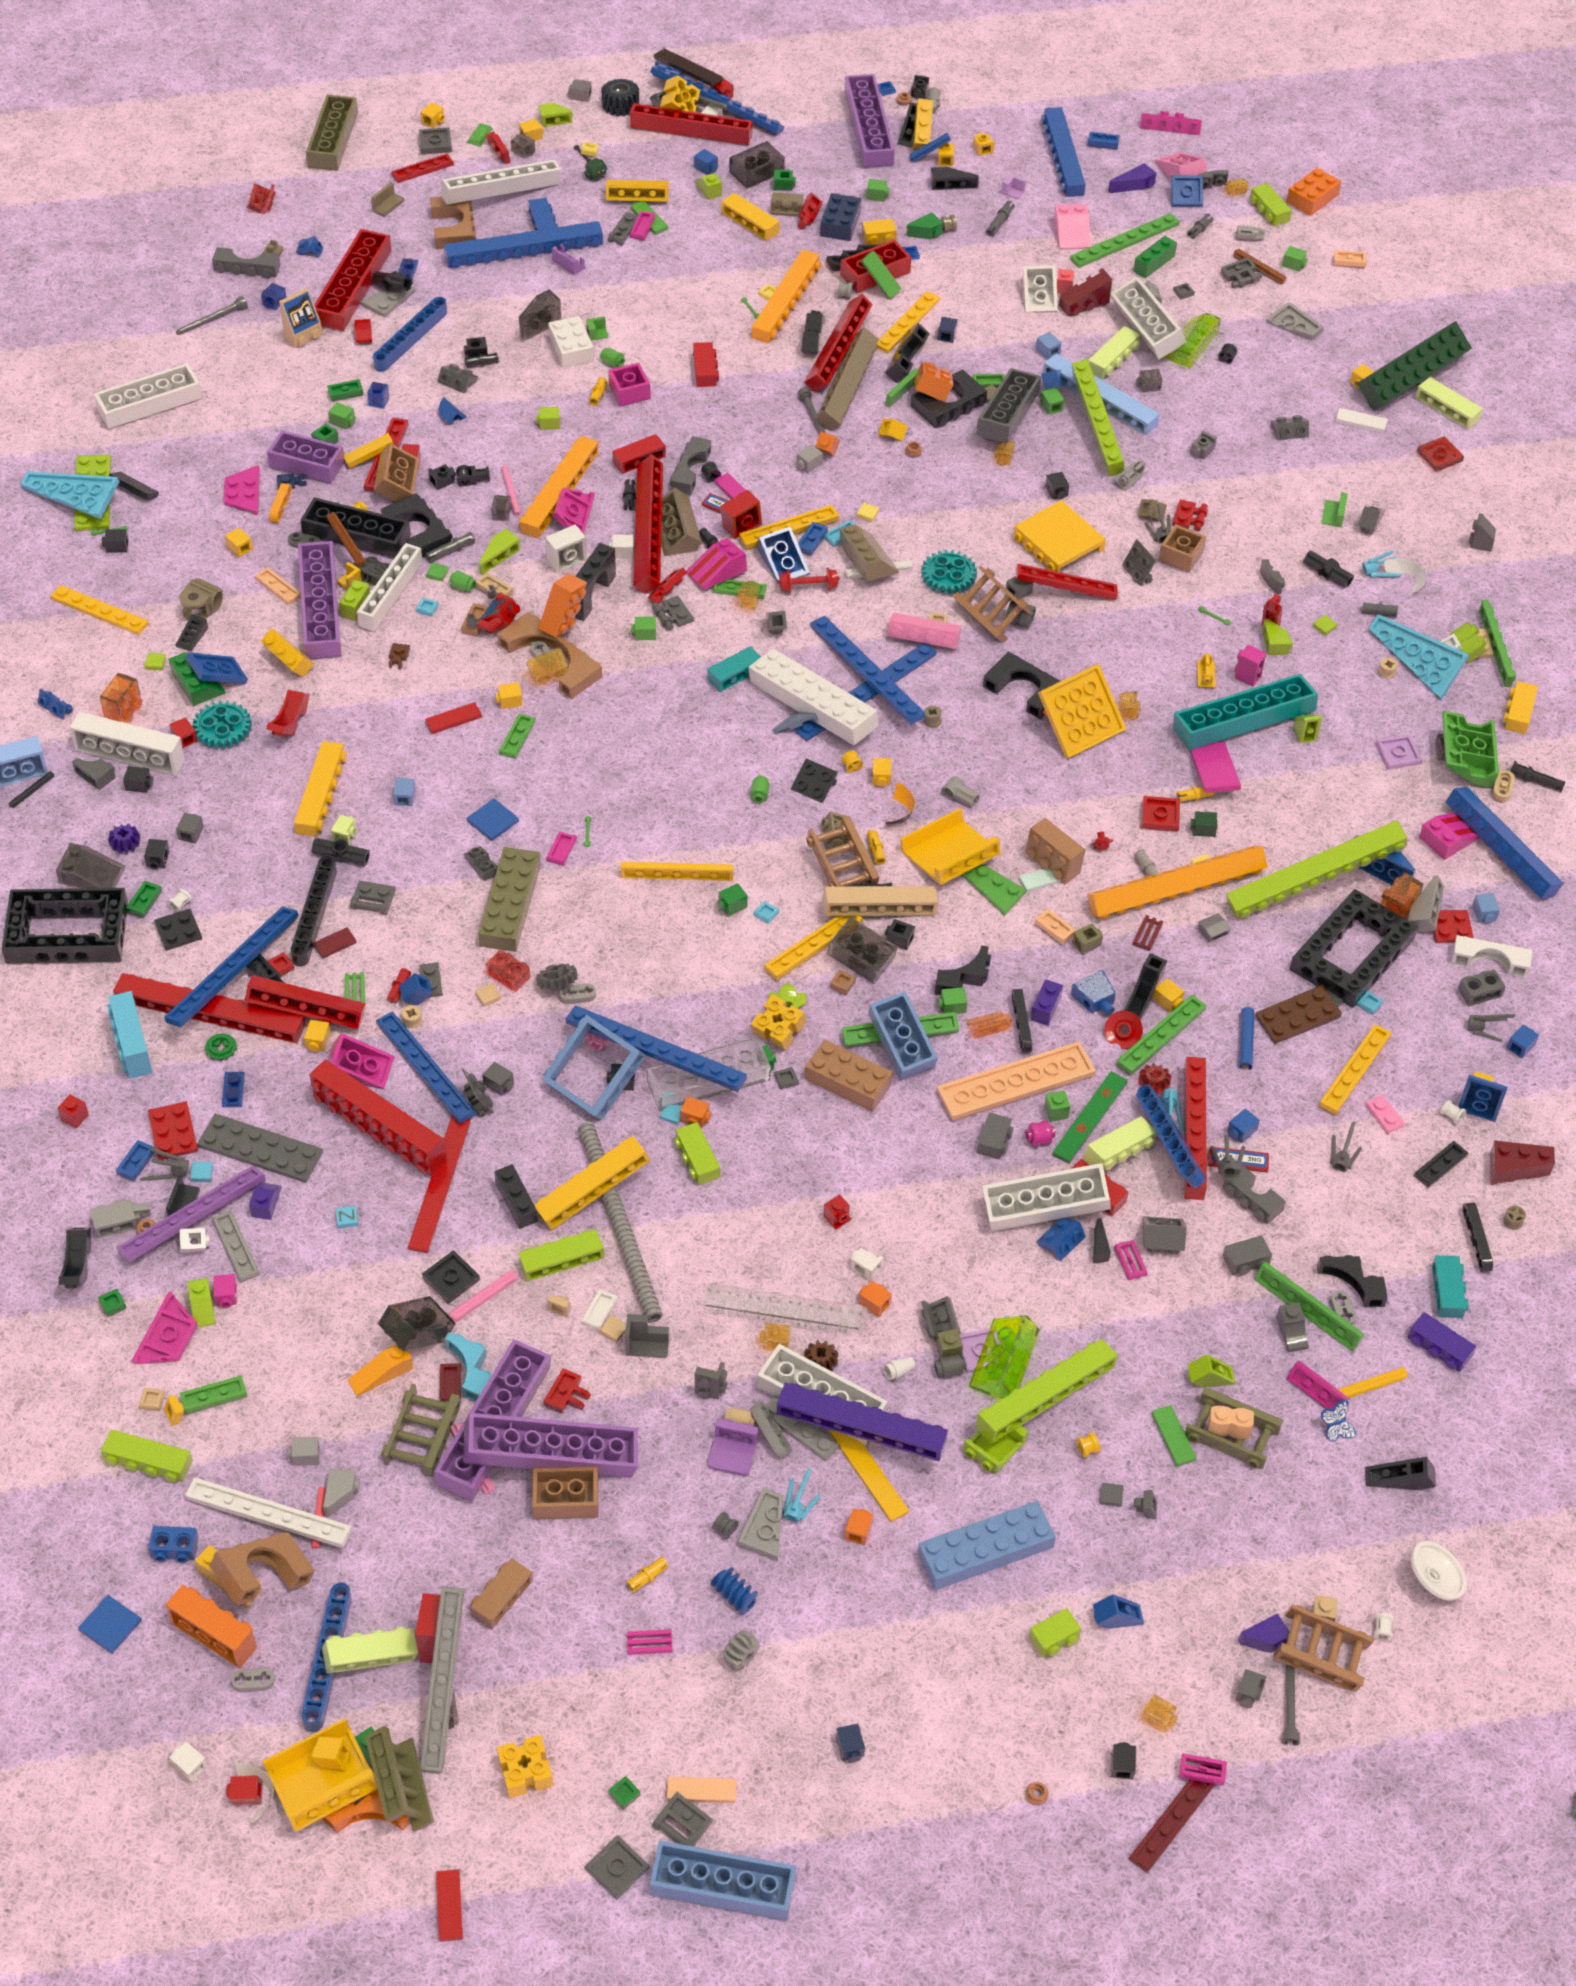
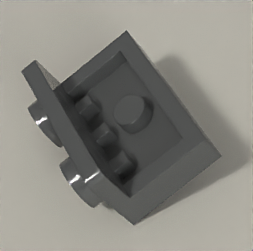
(456, 377)
(1291, 427)
(939, 1316)
(710, 1382)

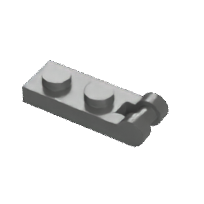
(623, 228)

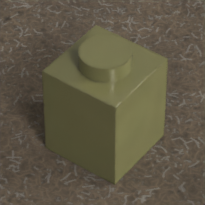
(949, 1343)

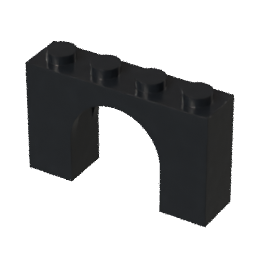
(939, 412)
(416, 509)
(598, 569)
(1013, 668)

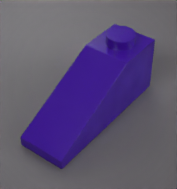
(1134, 179)

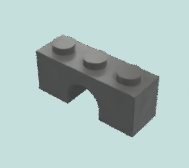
(1264, 1206)

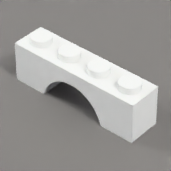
(1514, 959)

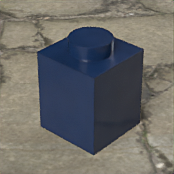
(947, 329)
(850, 1743)

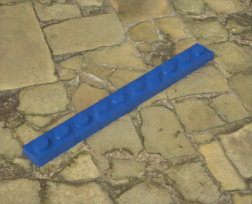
(733, 106)
(868, 670)
(865, 692)
(231, 967)
(664, 1051)

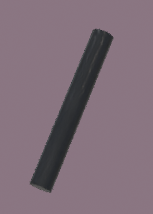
(30, 790)

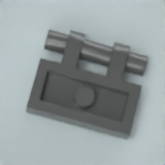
(1238, 269)
(677, 611)

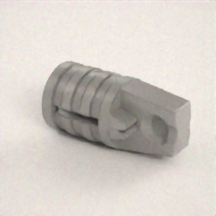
(934, 94)
(1249, 233)
(1154, 290)

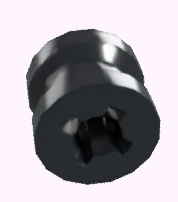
(1227, 353)
(710, 471)

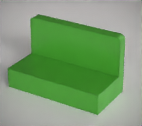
(1335, 511)

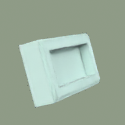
(1038, 879)

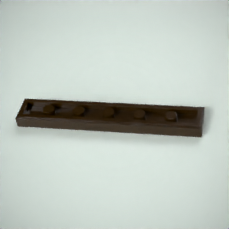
(688, 67)

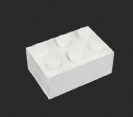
(571, 341)

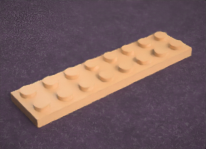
(1015, 1080)

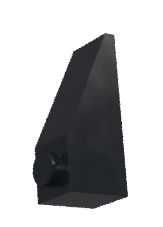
(907, 131)
(948, 178)
(1404, 1474)

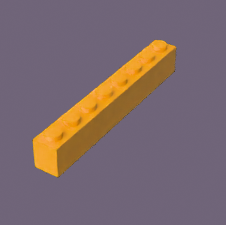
(785, 296)
(566, 476)

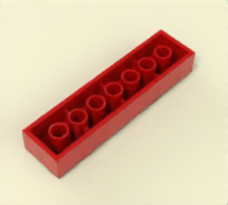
(352, 278)
(378, 1118)

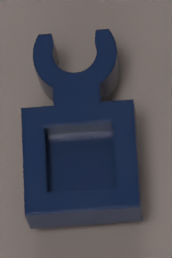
(290, 479)

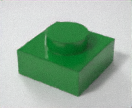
(770, 1056)
(112, 1302)
(624, 1792)

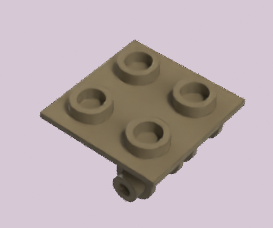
(786, 203)

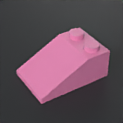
(1182, 164)
(1072, 226)

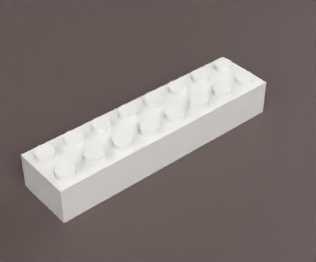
(813, 694)

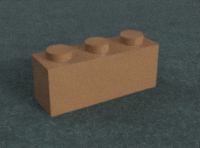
(501, 1593)

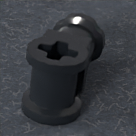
(471, 475)

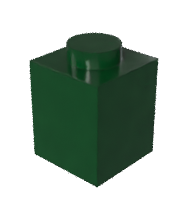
(1204, 824)

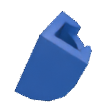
(449, 411)

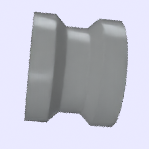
(845, 289)

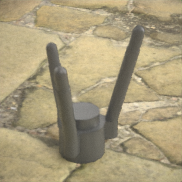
(1161, 532)
(1477, 1022)
(1341, 1160)
(178, 1166)
(1228, 1166)

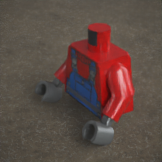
(498, 614)

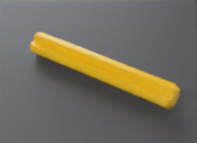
(1374, 1382)

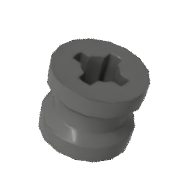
(725, 1525)

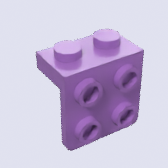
(733, 1447)

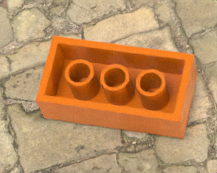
(211, 1625)

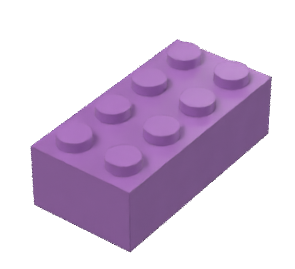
(306, 456)

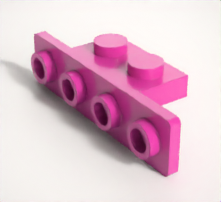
(1170, 123)

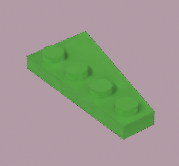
(995, 887)

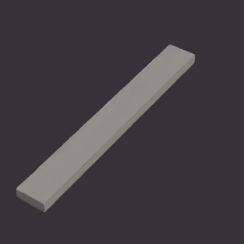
(442, 1679)

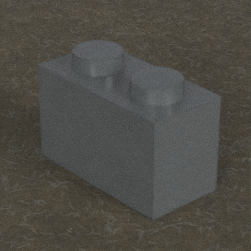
(994, 1136)
(1247, 1255)

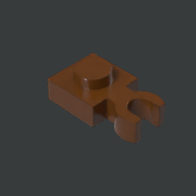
(397, 654)

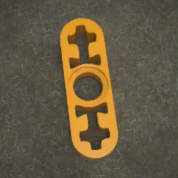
(280, 501)

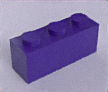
(1441, 1342)

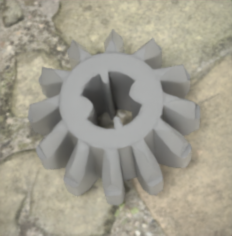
(741, 1649)

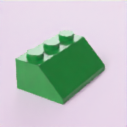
(194, 688)

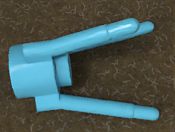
(1372, 566)
(1170, 1099)
(795, 1509)

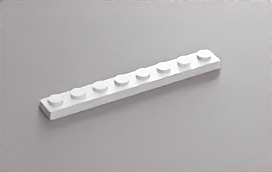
(268, 1512)

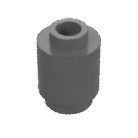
(949, 1365)

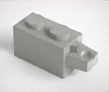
(118, 1217)

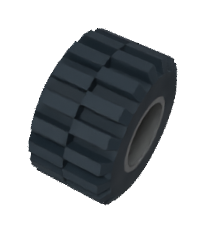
(619, 96)

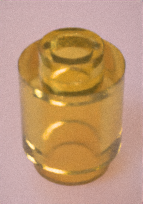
(1236, 187)

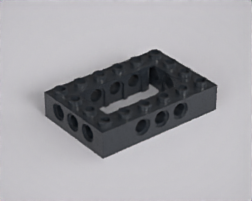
(25, 904)
(1397, 934)

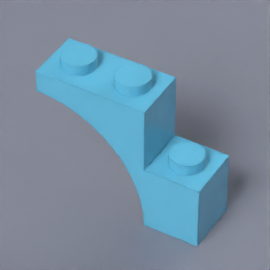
(473, 1356)

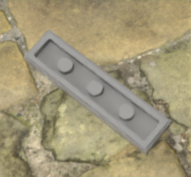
(236, 1246)

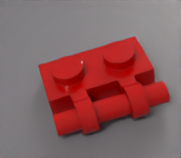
(1185, 512)

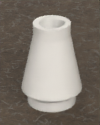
(897, 1368)

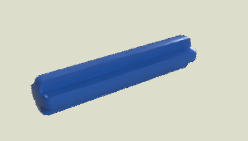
(930, 147)

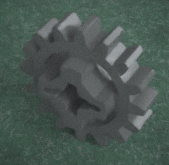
(557, 976)

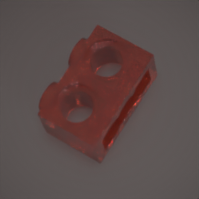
(508, 970)

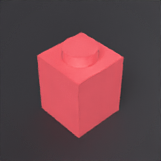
(1064, 280)

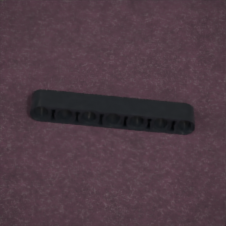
(313, 911)

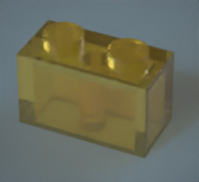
(547, 666)

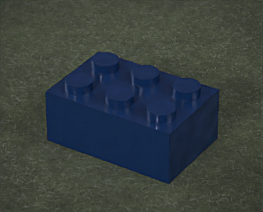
(840, 217)

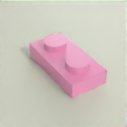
(1385, 1114)

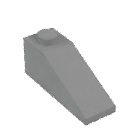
(1427, 906)

